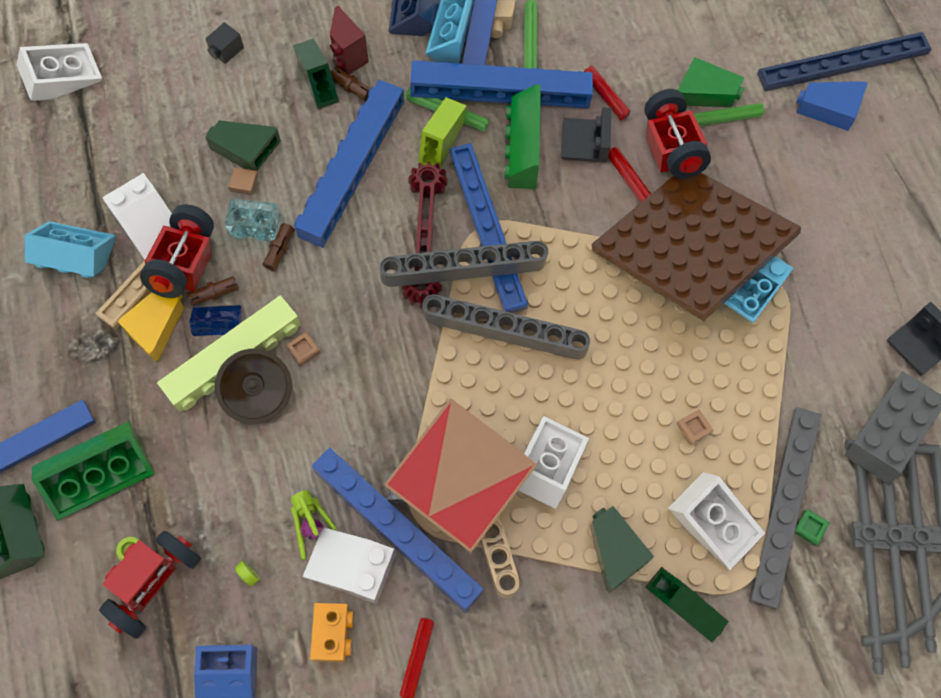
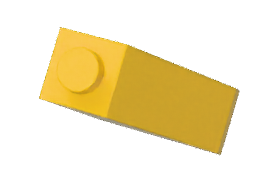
(153, 322)

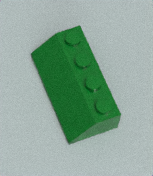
(524, 139)
(92, 470)

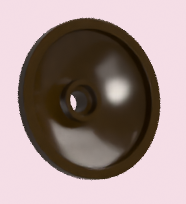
(257, 403)

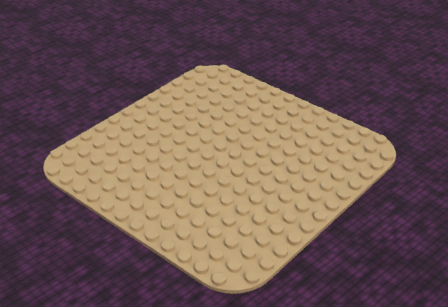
(639, 378)

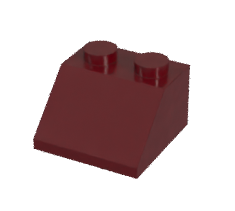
(347, 43)

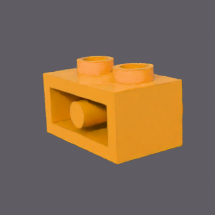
(330, 632)

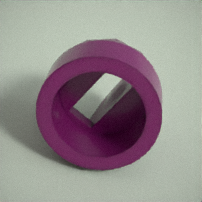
(306, 530)

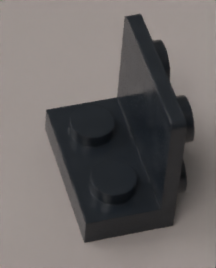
(587, 138)
(920, 339)

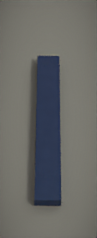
(843, 61)

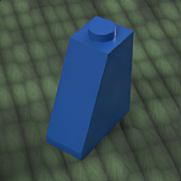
(832, 102)

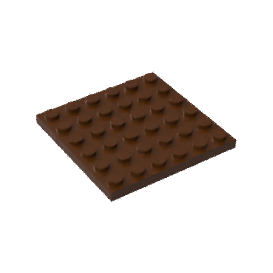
(696, 242)

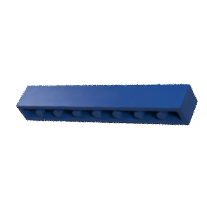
(499, 83)
(349, 164)
(397, 530)

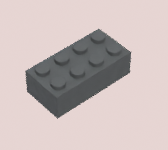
(895, 428)

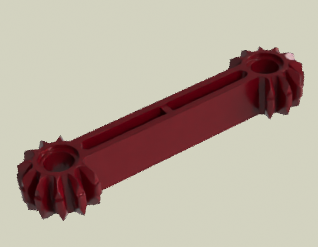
(425, 227)

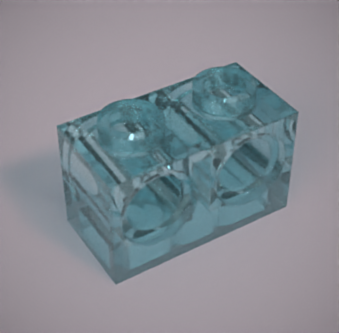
(254, 214)

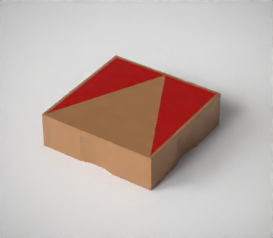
(460, 475)

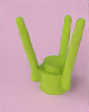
(304, 506)

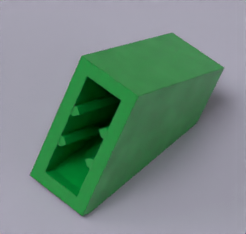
(710, 85)

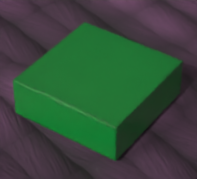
(811, 527)

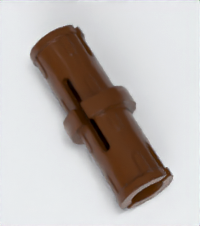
(350, 83)
(278, 247)
(213, 291)

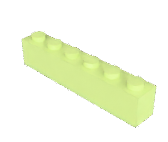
(198, 374)

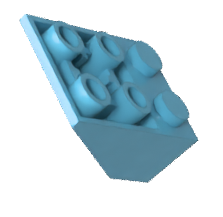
(760, 289)

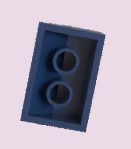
(413, 17)

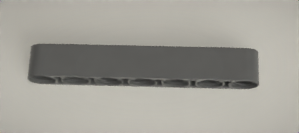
(454, 271)
(514, 335)

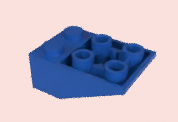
(225, 671)

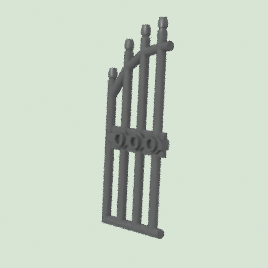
(895, 539)

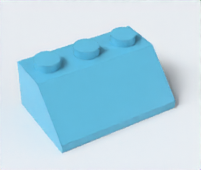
(450, 30)
(68, 248)

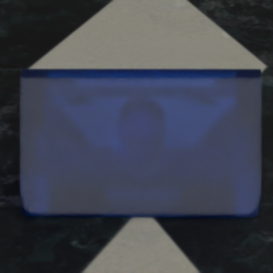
(214, 319)

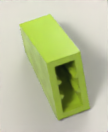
(441, 132)

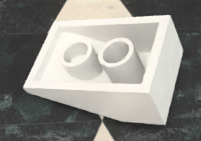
(56, 69)
(139, 212)
(557, 455)
(717, 519)
(350, 564)

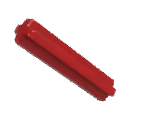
(608, 94)
(628, 174)
(416, 658)

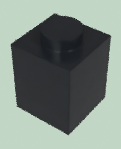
(224, 43)

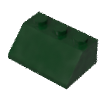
(18, 531)

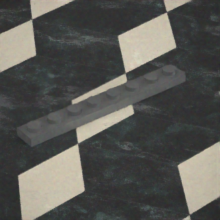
(785, 508)

